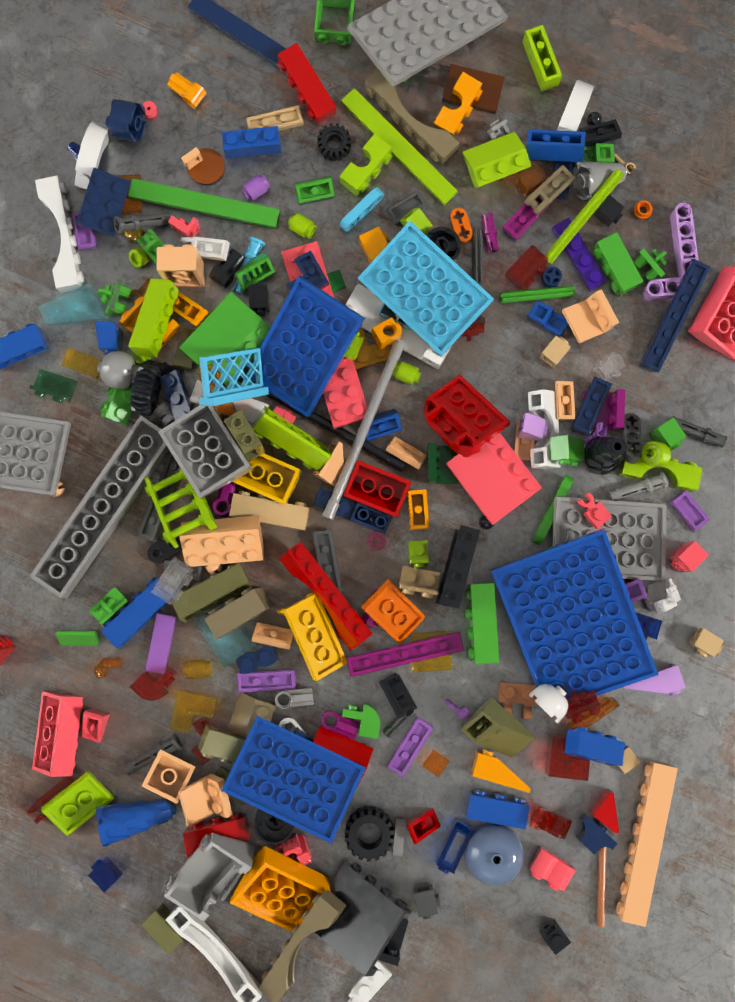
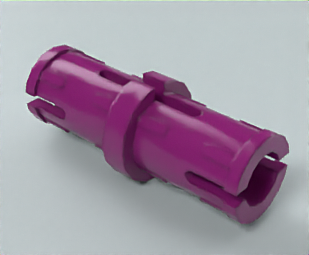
(489, 232)

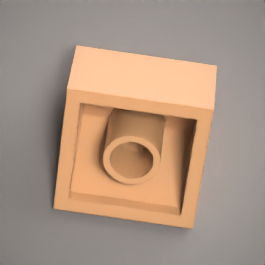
(168, 776)

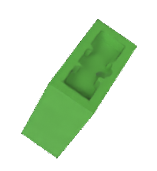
(338, 37)

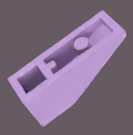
(667, 682)

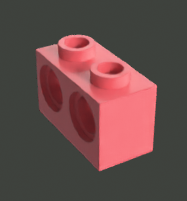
(688, 557)

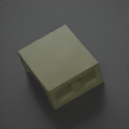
(244, 436)

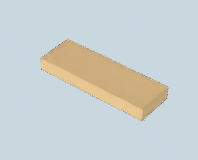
(283, 118)

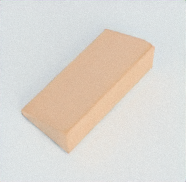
(565, 400)

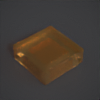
(435, 763)

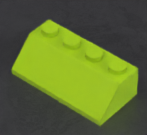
(291, 438)

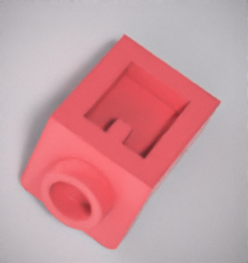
(180, 226)

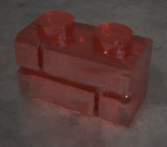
(526, 268)

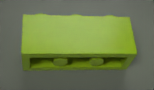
(542, 58)

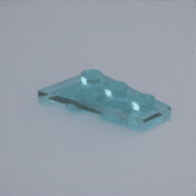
(73, 307)

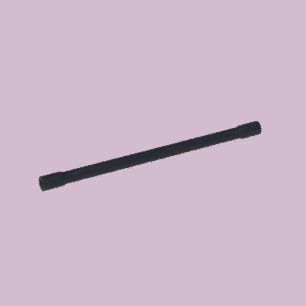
(389, 459)

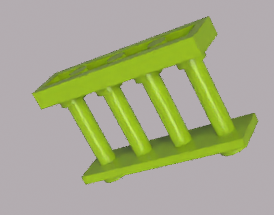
(201, 504)

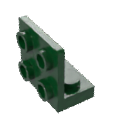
(436, 464)

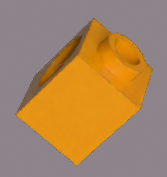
(384, 340)

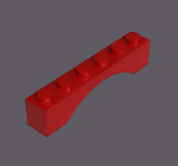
(346, 620)

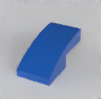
(548, 319)

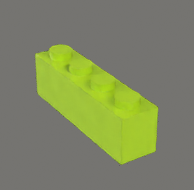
(153, 318)

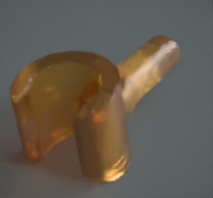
(141, 289)

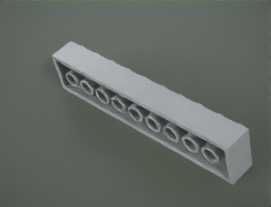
(101, 509)

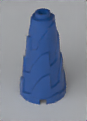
(123, 820)

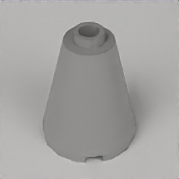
(592, 175)

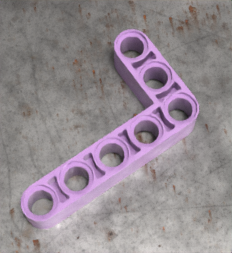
(681, 258)

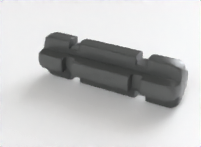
(396, 724)

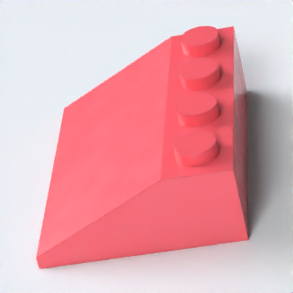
(716, 318)
(494, 478)

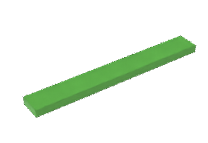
(203, 203)

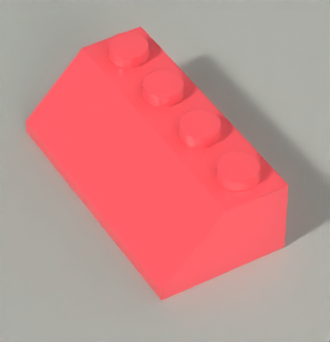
(57, 734)

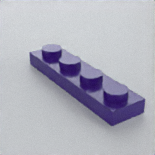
(581, 258)

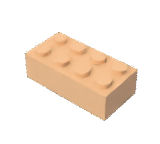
(232, 542)

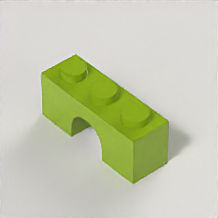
(357, 178)

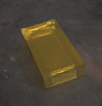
(81, 363)

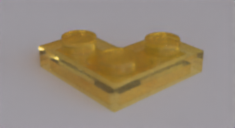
(189, 704)

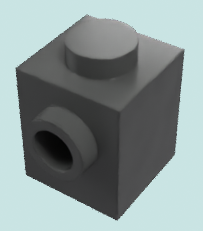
(426, 901)

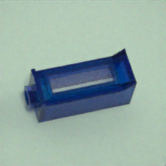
(454, 846)

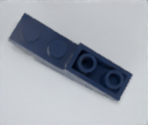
(355, 512)

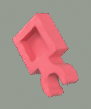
(596, 512)

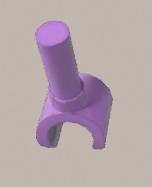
(599, 431)
(463, 713)

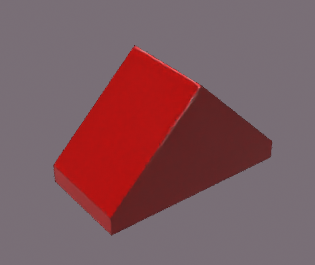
(605, 810)
(422, 825)

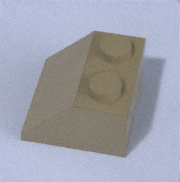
(247, 710)

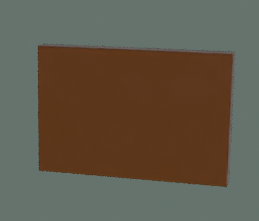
(491, 88)

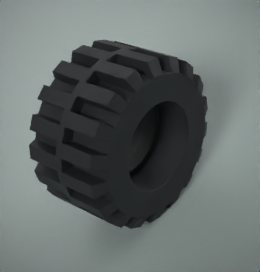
(371, 850)

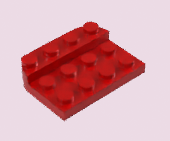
(463, 417)

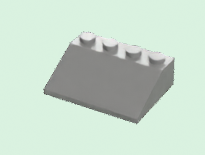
(205, 450)

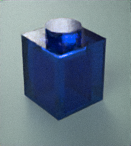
(104, 873)

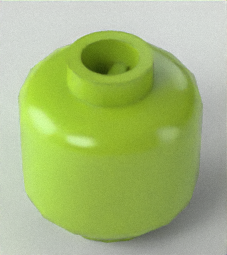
(656, 454)

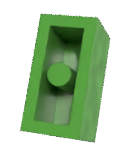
(669, 433)
(567, 450)

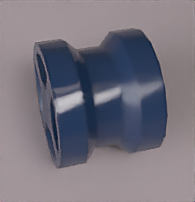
(554, 274)

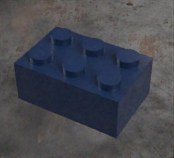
(103, 201)

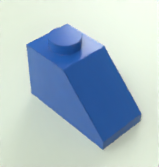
(109, 336)

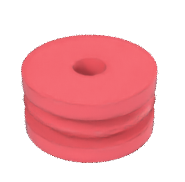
(150, 108)

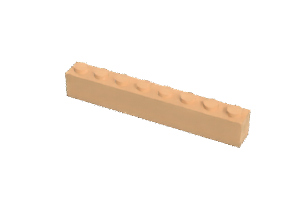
(647, 843)

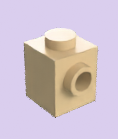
(706, 643)

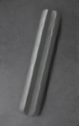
(477, 255)

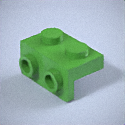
(117, 405)

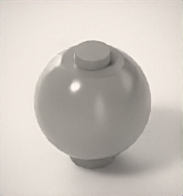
(117, 369)

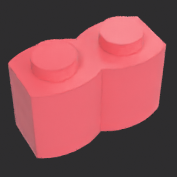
(552, 869)

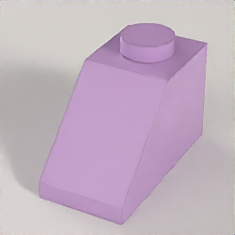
(532, 427)

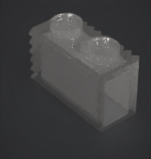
(172, 580)

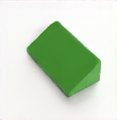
(314, 189)
(78, 638)

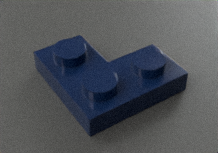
(310, 271)

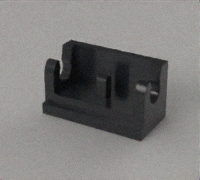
(398, 695)

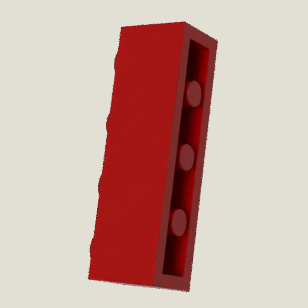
(307, 84)

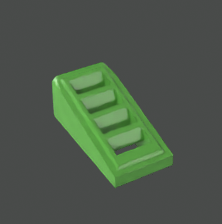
(263, 273)

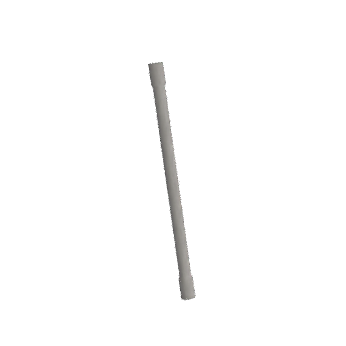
(333, 502)

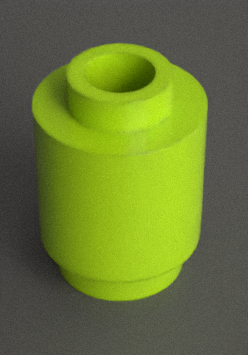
(302, 225)
(406, 373)

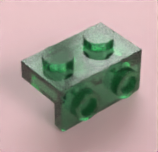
(54, 385)

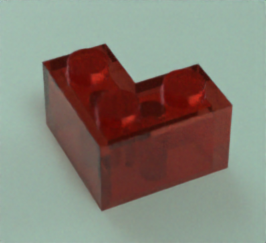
(564, 765)

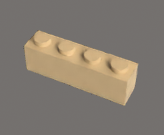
(270, 511)

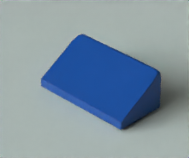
(384, 424)

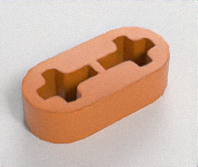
(465, 224)

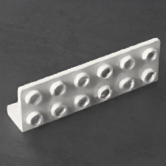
(369, 307)

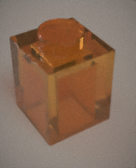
(530, 179)

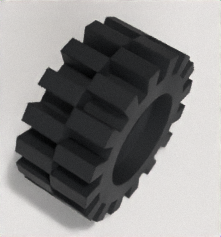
(332, 131)

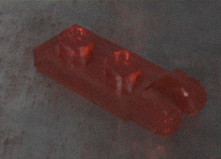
(60, 786)

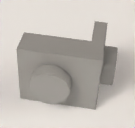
(498, 129)

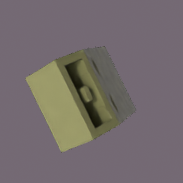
(497, 729)

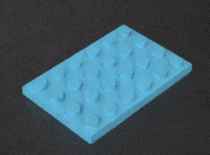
(425, 288)

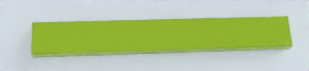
(401, 148)

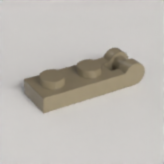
(550, 189)

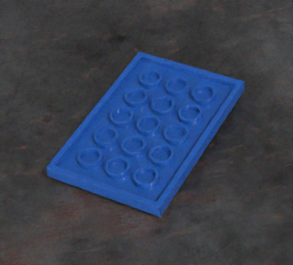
(306, 345)
(293, 779)

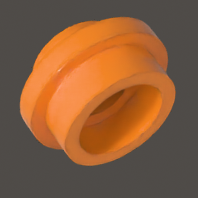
(646, 206)

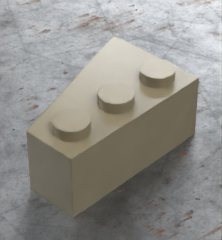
(238, 611)

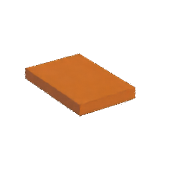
(393, 611)

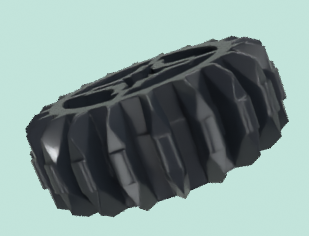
(145, 390)

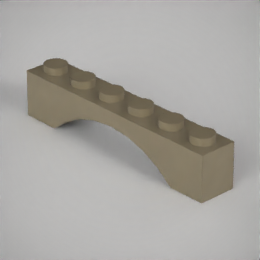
(436, 141)
(321, 916)

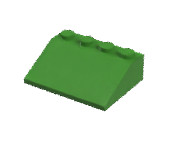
(225, 330)

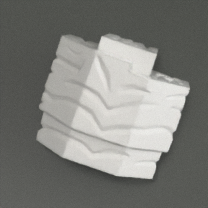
(662, 596)

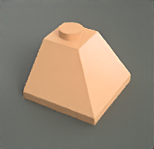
(332, 468)

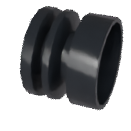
(269, 830)

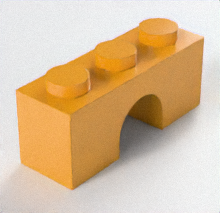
(467, 90)

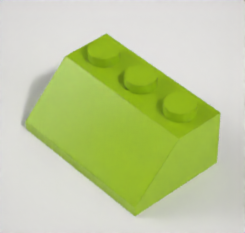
(496, 159)

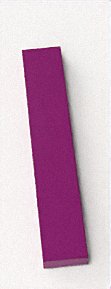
(405, 654)

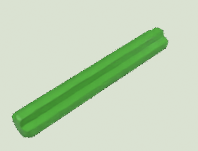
(537, 294)

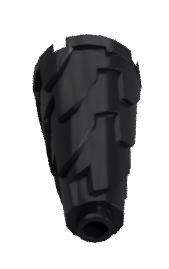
(604, 454)

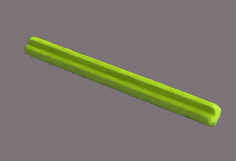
(584, 215)

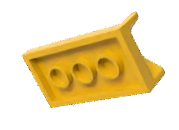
(315, 636)

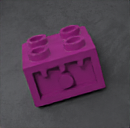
(612, 411)

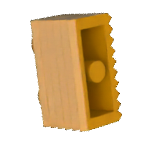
(418, 510)

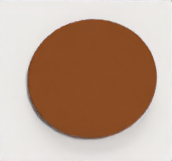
(209, 169)

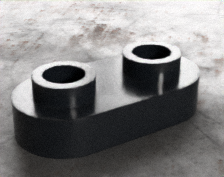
(165, 549)

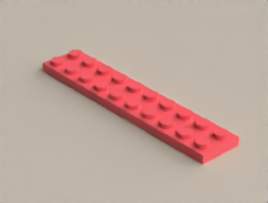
(344, 392)

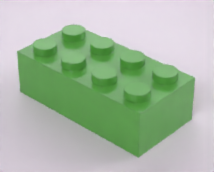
(482, 623)

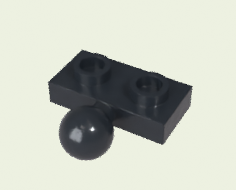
(600, 132)

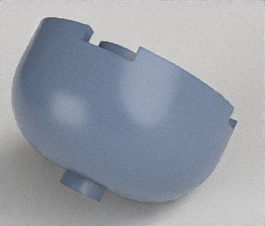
(492, 841)

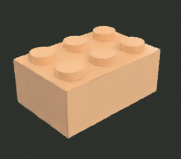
(181, 265)

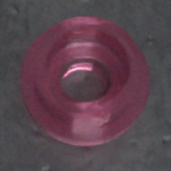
(380, 546)

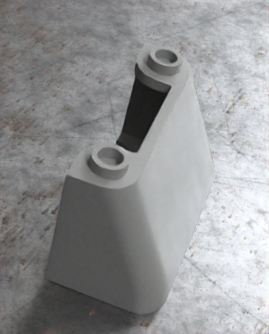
(208, 873)

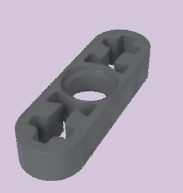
(634, 431)

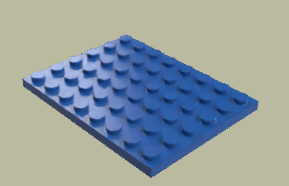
(575, 617)

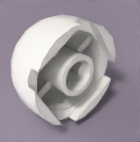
(551, 700)

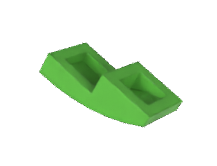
(598, 153)

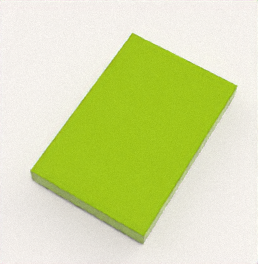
(77, 803)

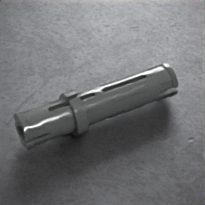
(706, 435)

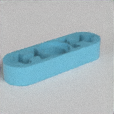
(361, 209)

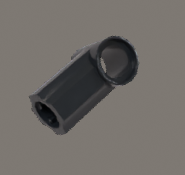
(224, 272)

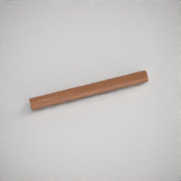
(601, 887)

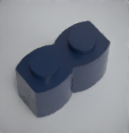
(253, 660)

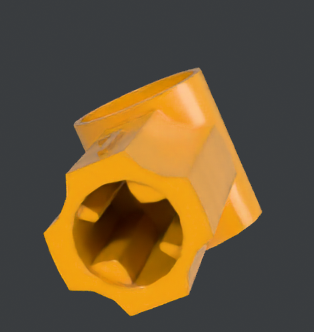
(190, 92)

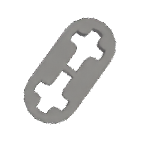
(399, 831)

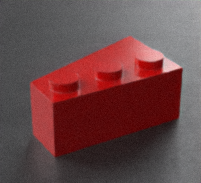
(234, 827)

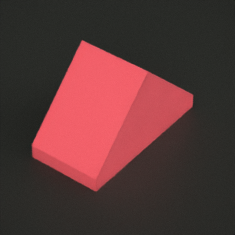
(94, 724)

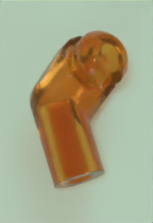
(104, 665)

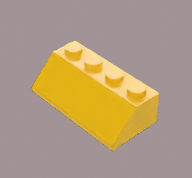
(271, 478)

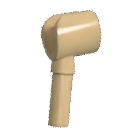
(631, 165)

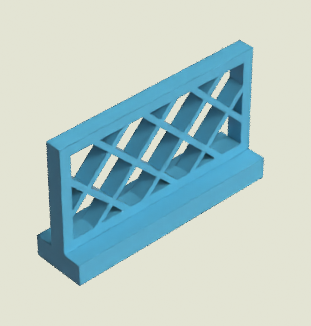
(220, 394)

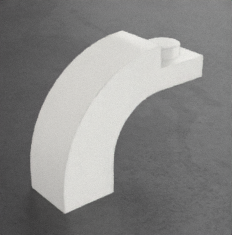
(575, 106)
(90, 152)

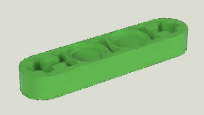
(547, 519)

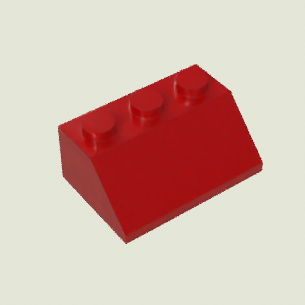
(377, 488)
(344, 746)

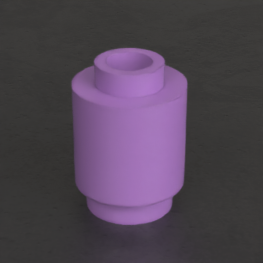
(255, 187)

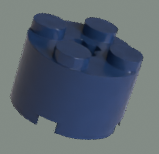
(126, 120)

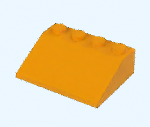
(279, 889)

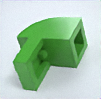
(369, 719)

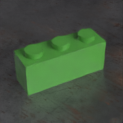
(617, 264)

